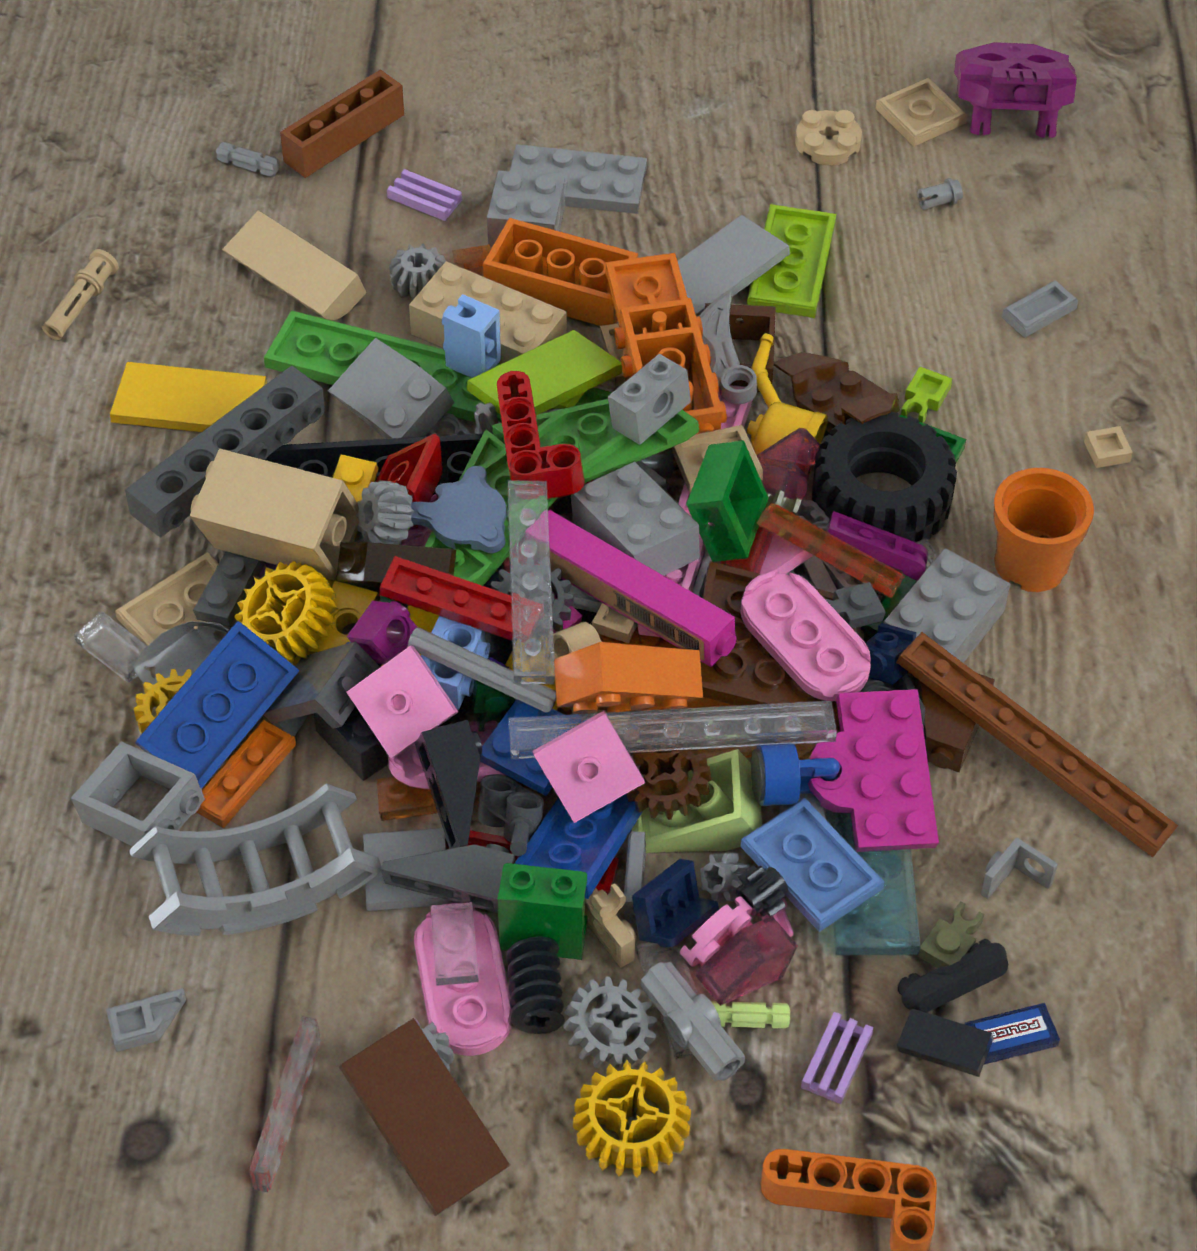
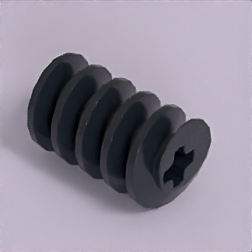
(535, 985)

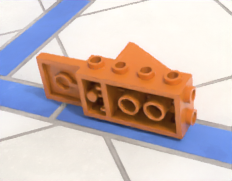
(661, 320)

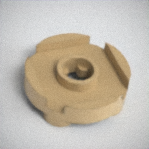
(817, 125)

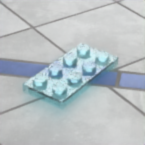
(888, 919)

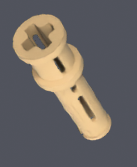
(58, 322)

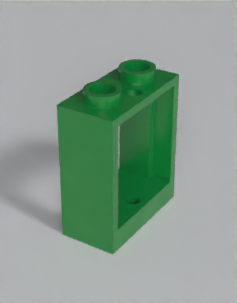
(727, 474)

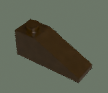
(368, 562)

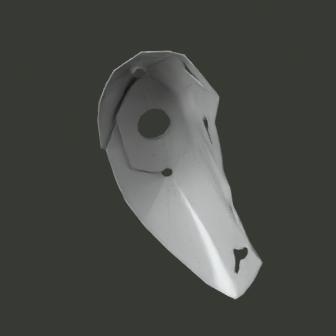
(178, 649)

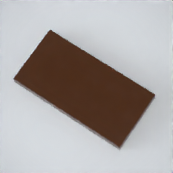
(424, 1116)

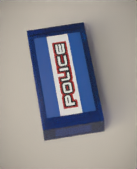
(1018, 1032)

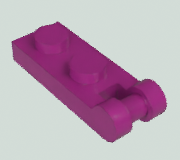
(880, 544)

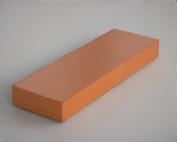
(245, 772)

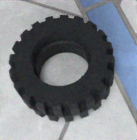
(891, 447)

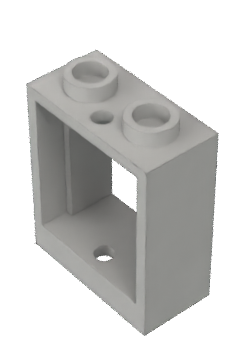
(114, 778)

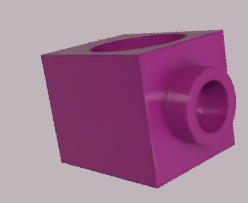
(383, 630)

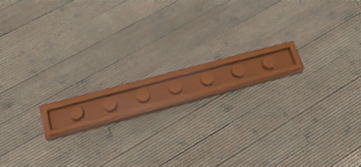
(1037, 744)

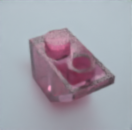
(789, 463)

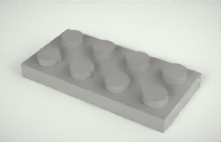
(590, 177)

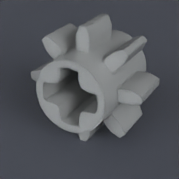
(722, 875)

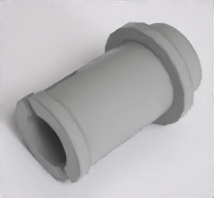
(941, 194)

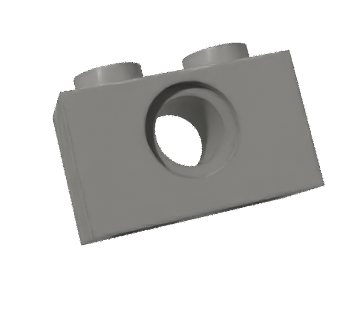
(649, 399)

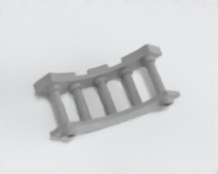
(265, 907)

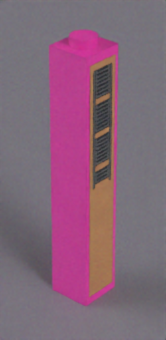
(639, 592)

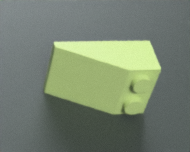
(719, 822)

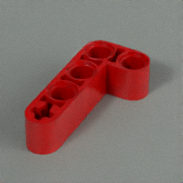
(526, 458)

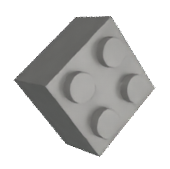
(525, 198)

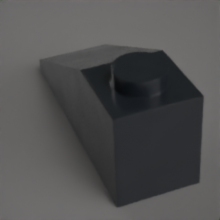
(451, 768)

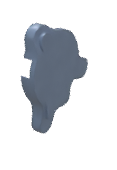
(465, 513)

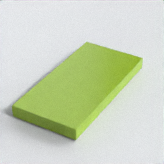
(797, 279)
(555, 371)

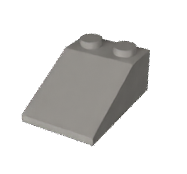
(392, 393)

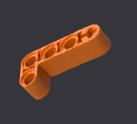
(847, 1194)

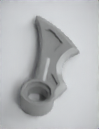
(723, 354)

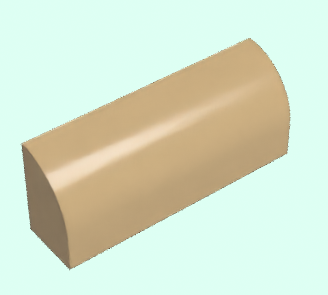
(296, 267)

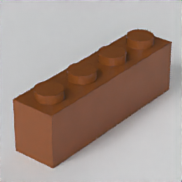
(342, 123)

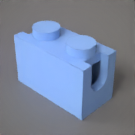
(471, 336)

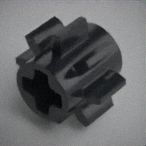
(763, 890)

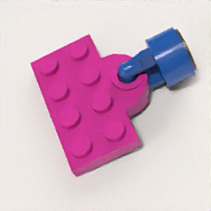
(870, 771)

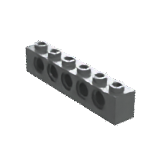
(252, 428)

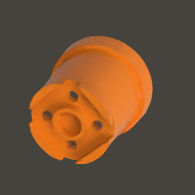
(1039, 525)

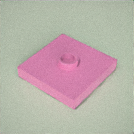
(402, 701)
(588, 766)

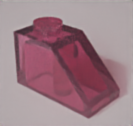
(748, 961)

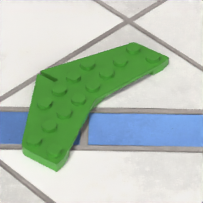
(601, 452)

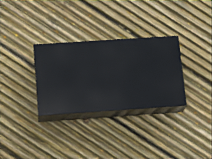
(945, 1042)

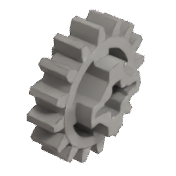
(610, 1023)

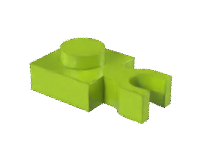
(925, 391)

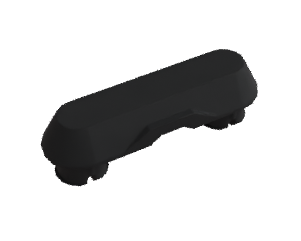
(978, 967)

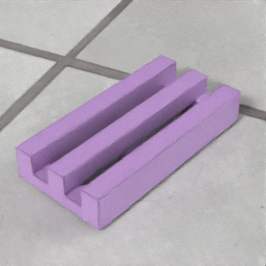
(427, 191)
(849, 1029)

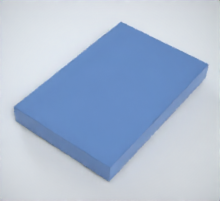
(816, 862)

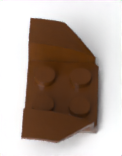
(830, 388)

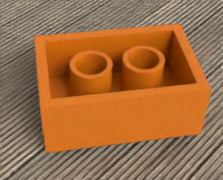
(627, 678)

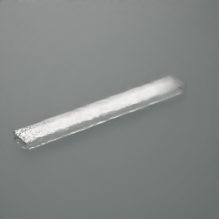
(689, 727)

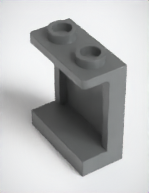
(322, 687)

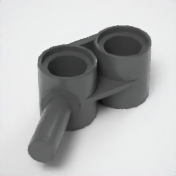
(512, 807)

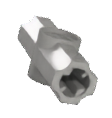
(692, 1021)

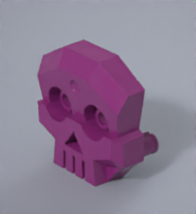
(1015, 79)

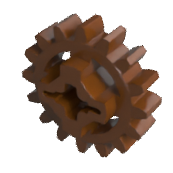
(668, 783)

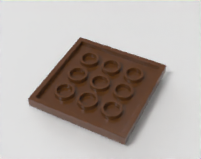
(748, 671)

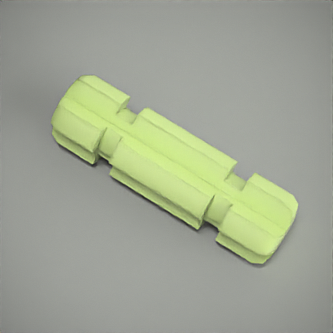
(754, 1014)

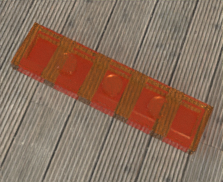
(831, 549)

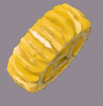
(289, 608)
(663, 1130)

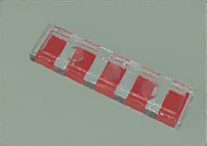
(285, 1105)

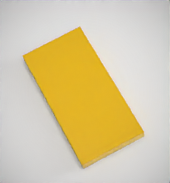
(179, 396)

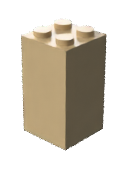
(275, 512)

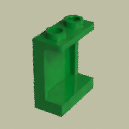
(545, 904)

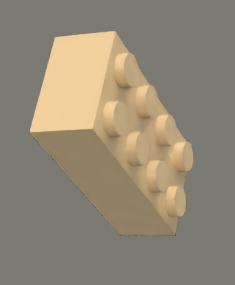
(523, 319)

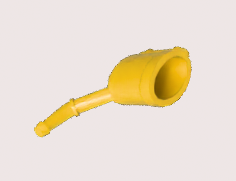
(780, 417)

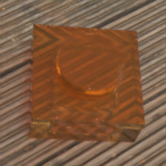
(472, 256)

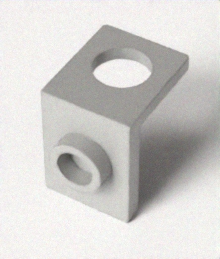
(1016, 857)

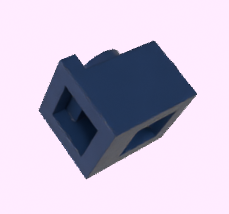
(885, 650)

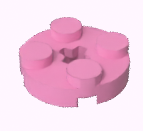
(717, 931)

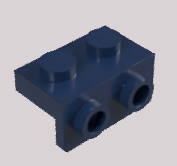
(671, 906)

